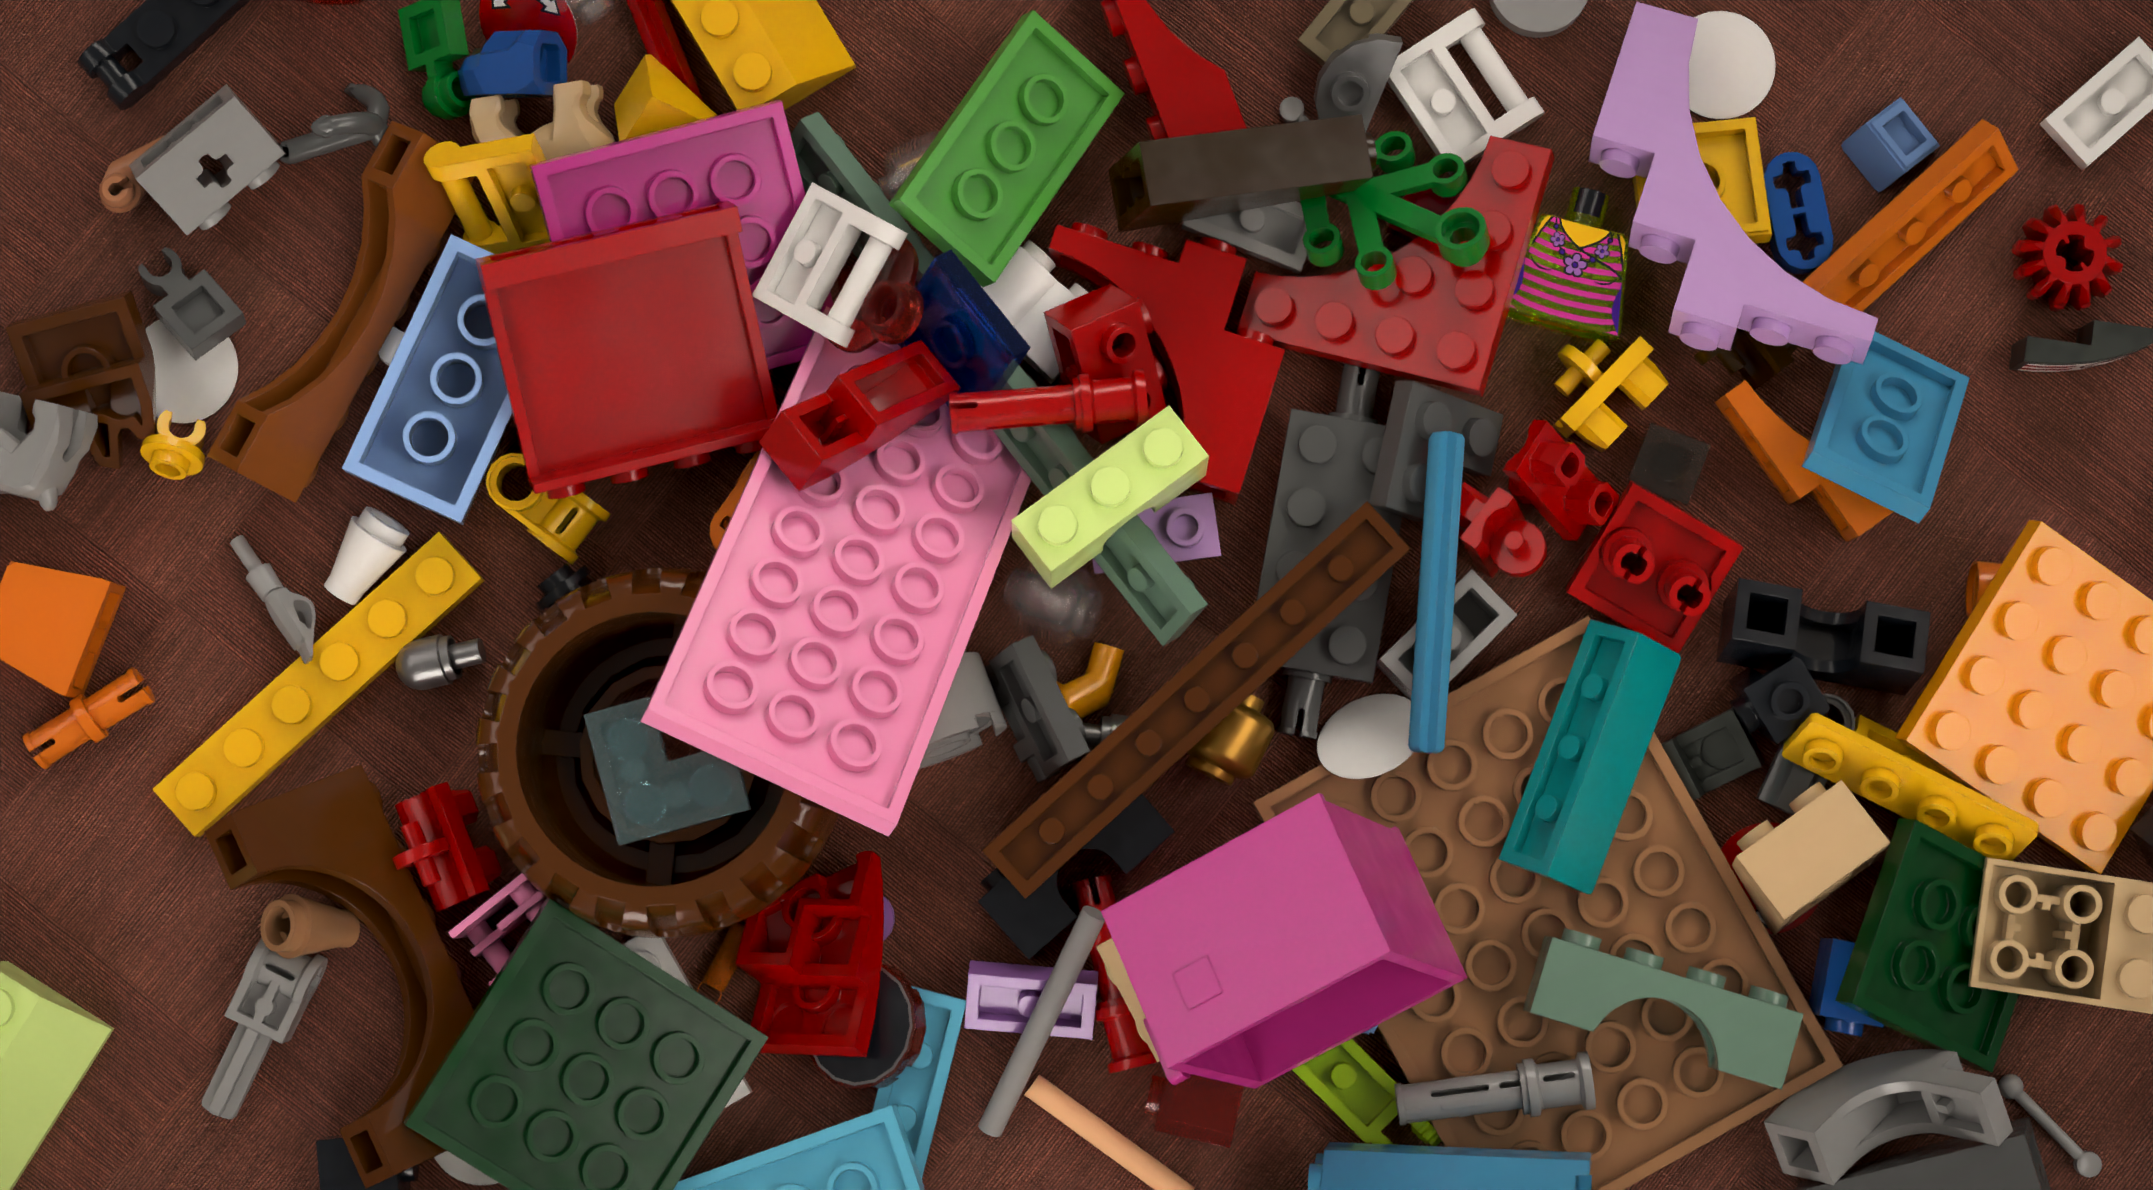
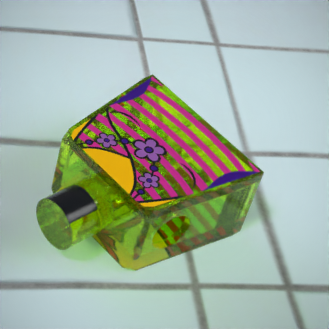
(1574, 272)

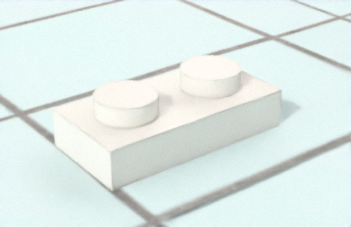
(2104, 106)

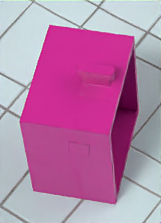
(1281, 945)

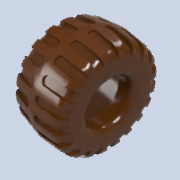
(547, 789)

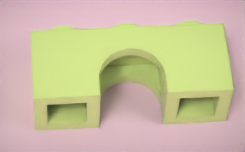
(1087, 508)

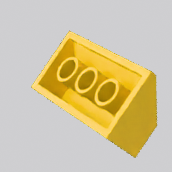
(766, 47)

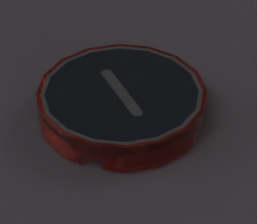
(894, 1039)

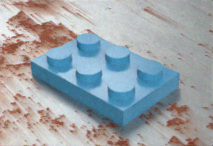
(1888, 426)

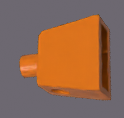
(55, 624)

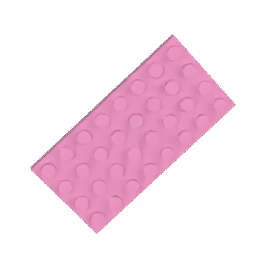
(842, 609)

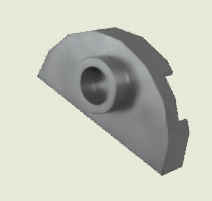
(1356, 77)

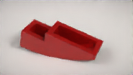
(857, 414)

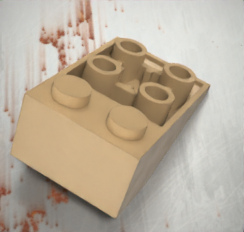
(2064, 936)

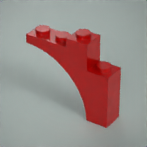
(1216, 375)

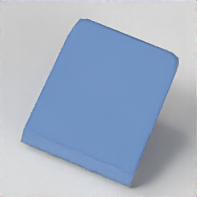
(1889, 145)

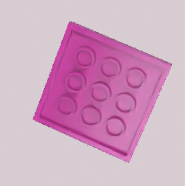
(714, 160)

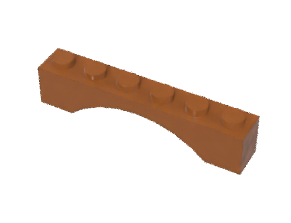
(286, 425)

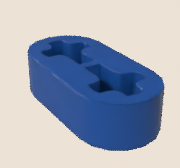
(1810, 209)

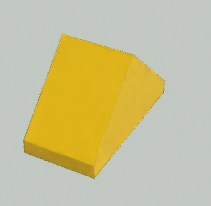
(656, 101)

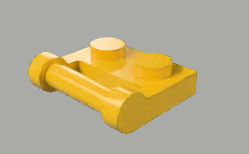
(507, 182)

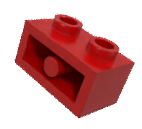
(1107, 339)

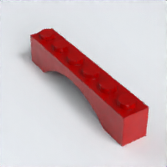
(1181, 86)

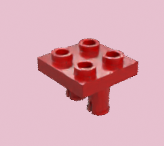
(1654, 567)

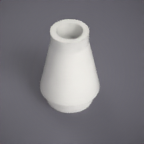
(366, 553)

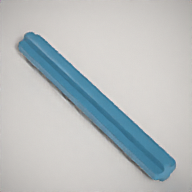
(1436, 592)

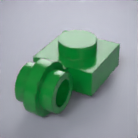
(432, 41)

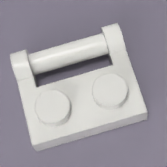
(1444, 100)
(813, 257)

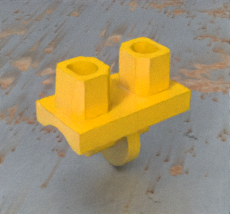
(1630, 373)

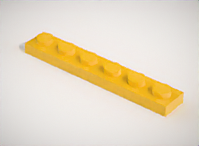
(314, 692)

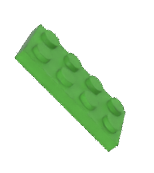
(1007, 148)

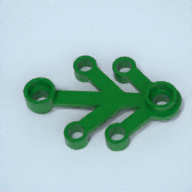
(1381, 200)

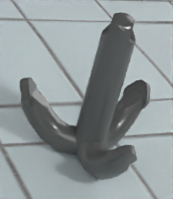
(342, 130)

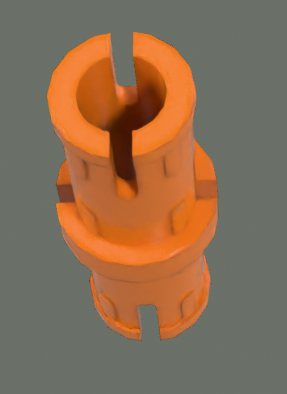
(88, 718)

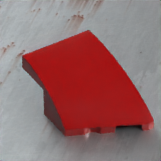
(819, 962)

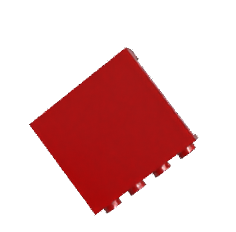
(630, 348)

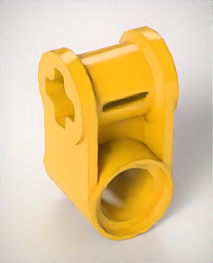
(547, 516)

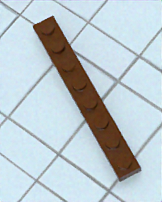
(1196, 700)

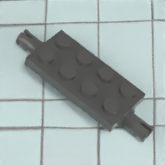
(1320, 483)

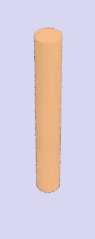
(1104, 1137)

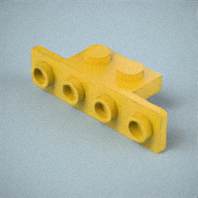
(1906, 783)

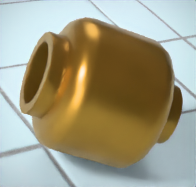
(1234, 744)

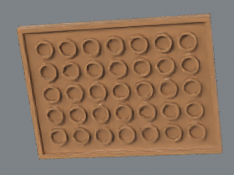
(1657, 893)

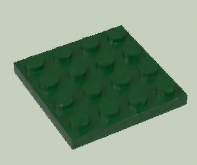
(584, 1067)

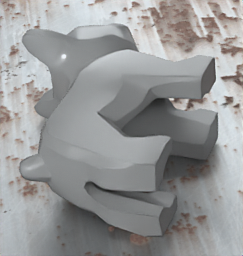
(47, 458)

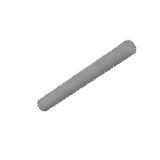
(1042, 1021)

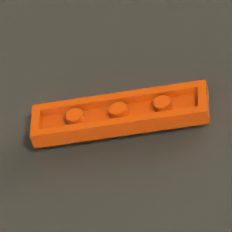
(1916, 219)

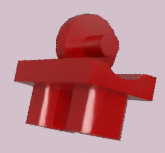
(1558, 483)
(1499, 534)
(442, 847)

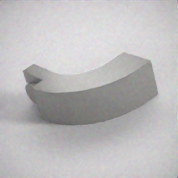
(1878, 1100)

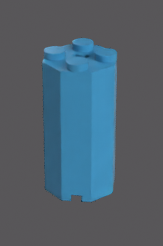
(1446, 1168)

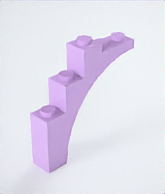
(1681, 218)

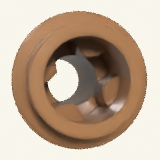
(304, 927)

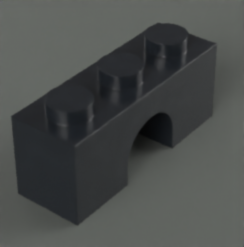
(1866, 648)
(1044, 914)

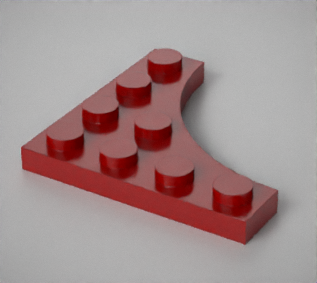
(1435, 317)

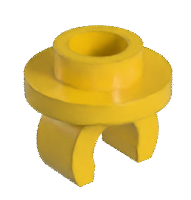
(172, 455)

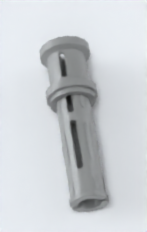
(1526, 1088)

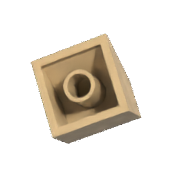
(1807, 854)

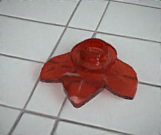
(891, 306)

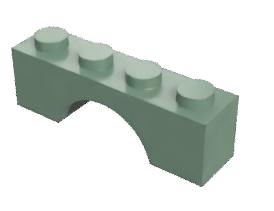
(1740, 1033)

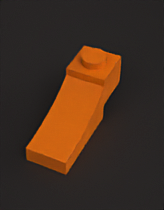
(1781, 456)

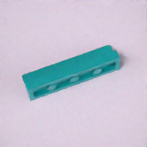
(1591, 756)

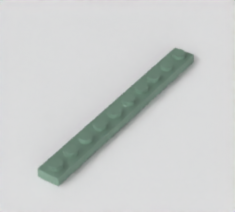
(1049, 453)

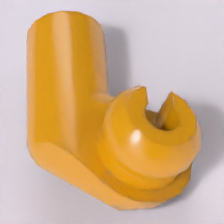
(1094, 688)

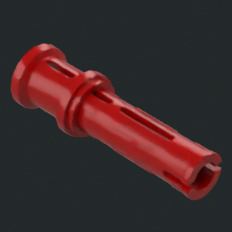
(1079, 403)
(1125, 1043)

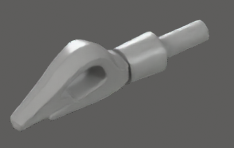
(282, 605)

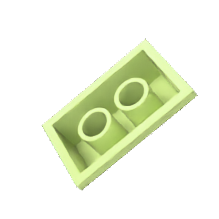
(43, 1058)

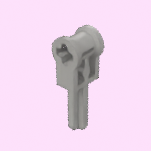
(266, 1009)

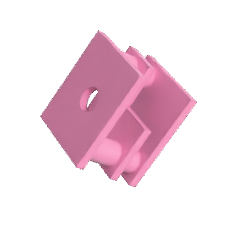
(489, 942)

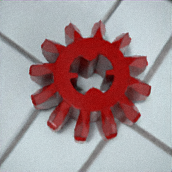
(2049, 269)

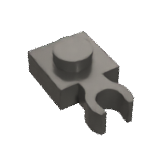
(192, 309)

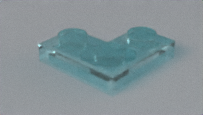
(647, 790)

